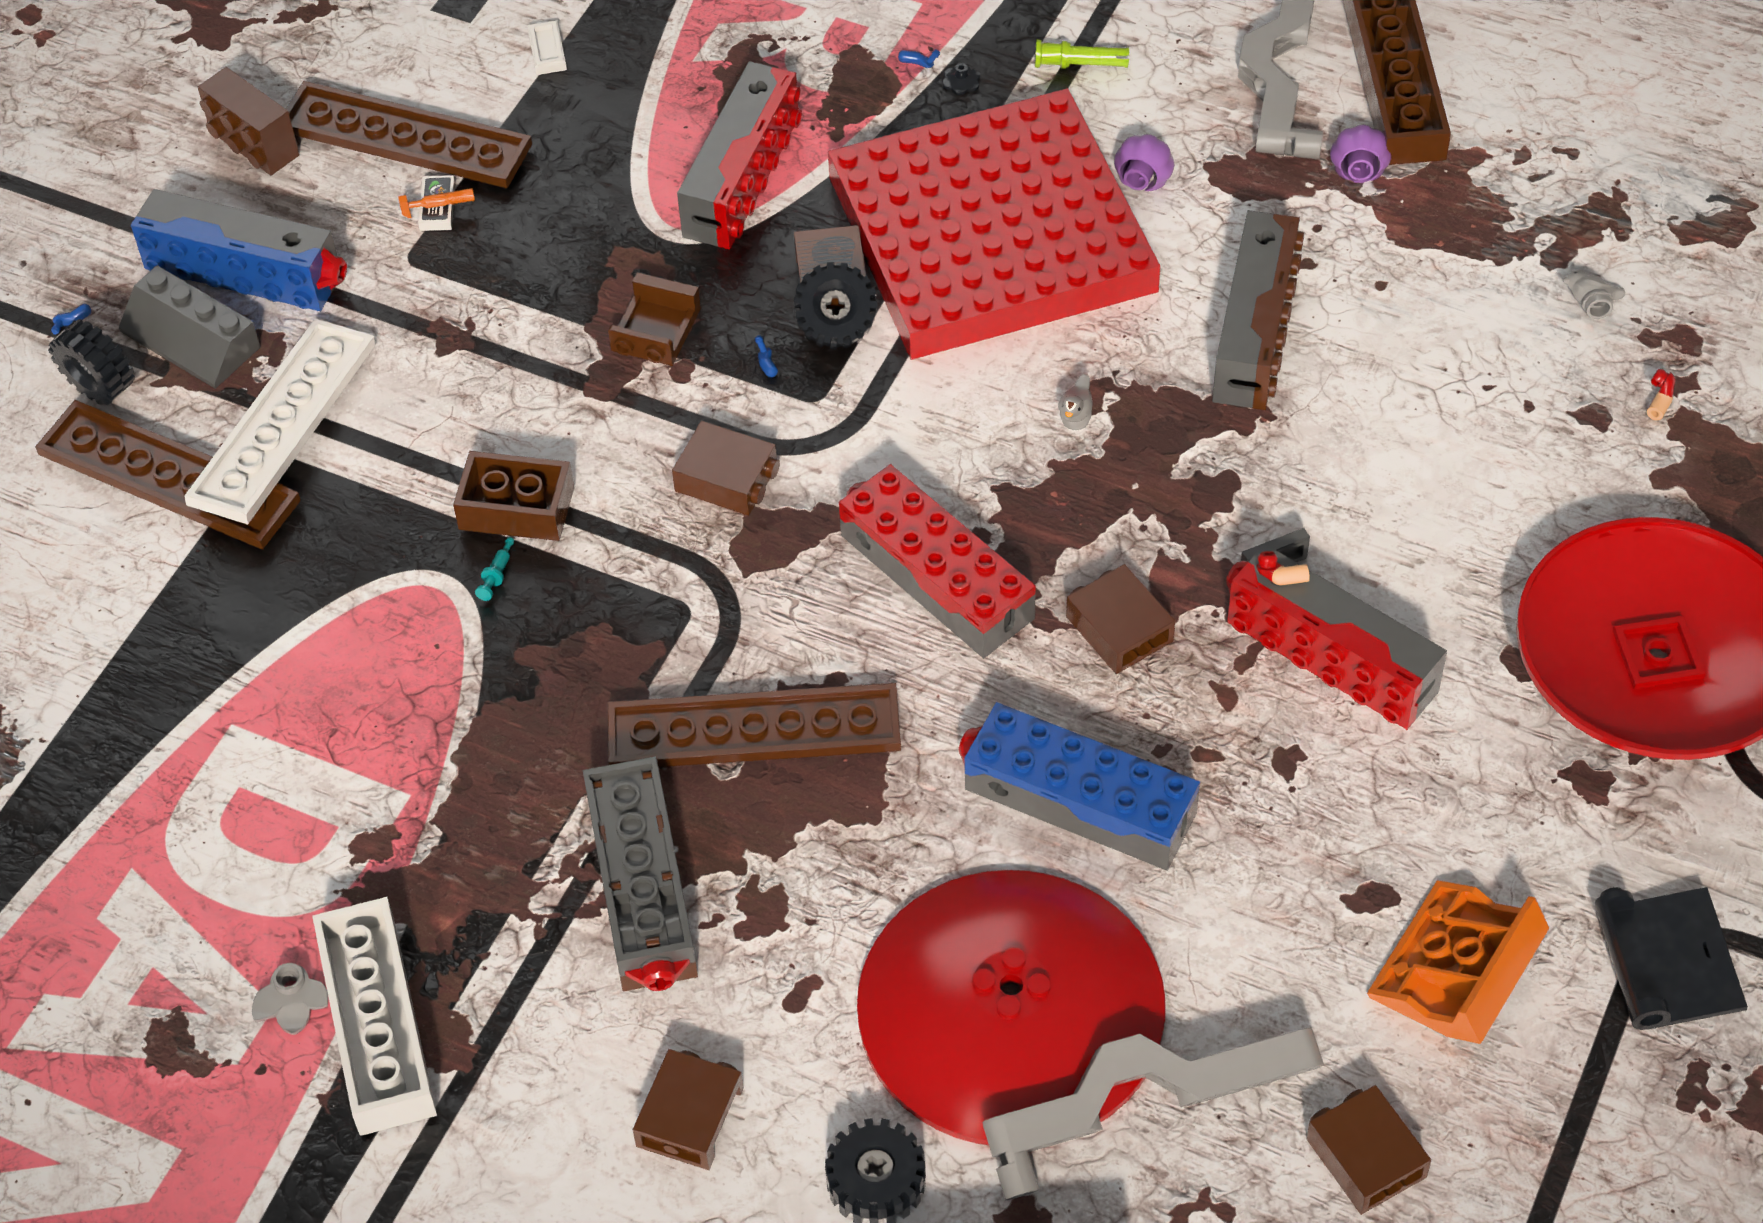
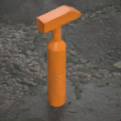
(436, 200)

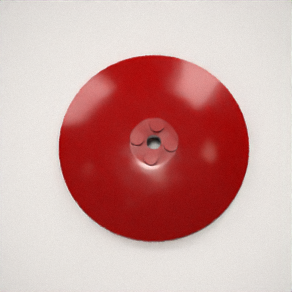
(1639, 588)
(964, 1048)

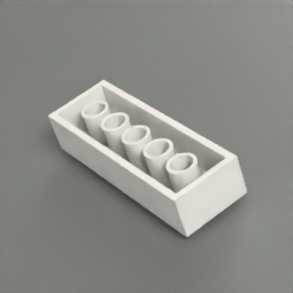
(373, 1016)

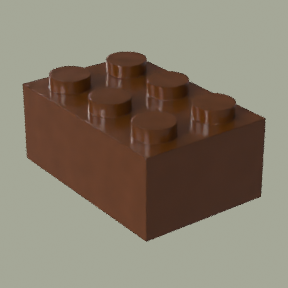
(248, 121)
(514, 495)

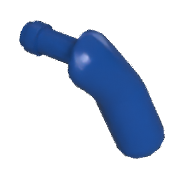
(918, 58)
(67, 318)
(764, 358)

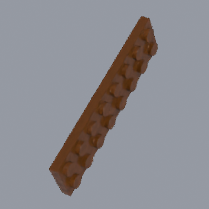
(407, 134)
(151, 469)
(755, 725)

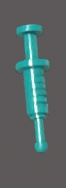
(493, 575)

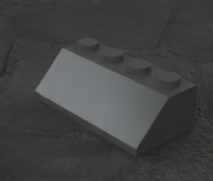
(188, 327)

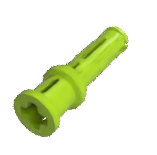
(1065, 54)

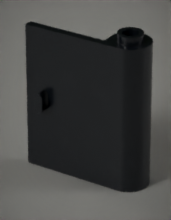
(1662, 957)

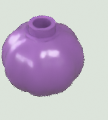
(1365, 153)
(1140, 158)

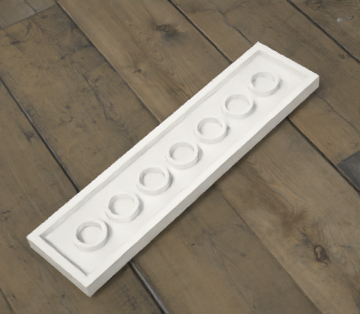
(280, 421)

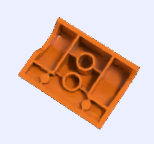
(1459, 960)

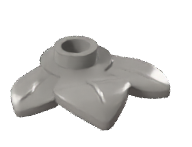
(292, 1003)

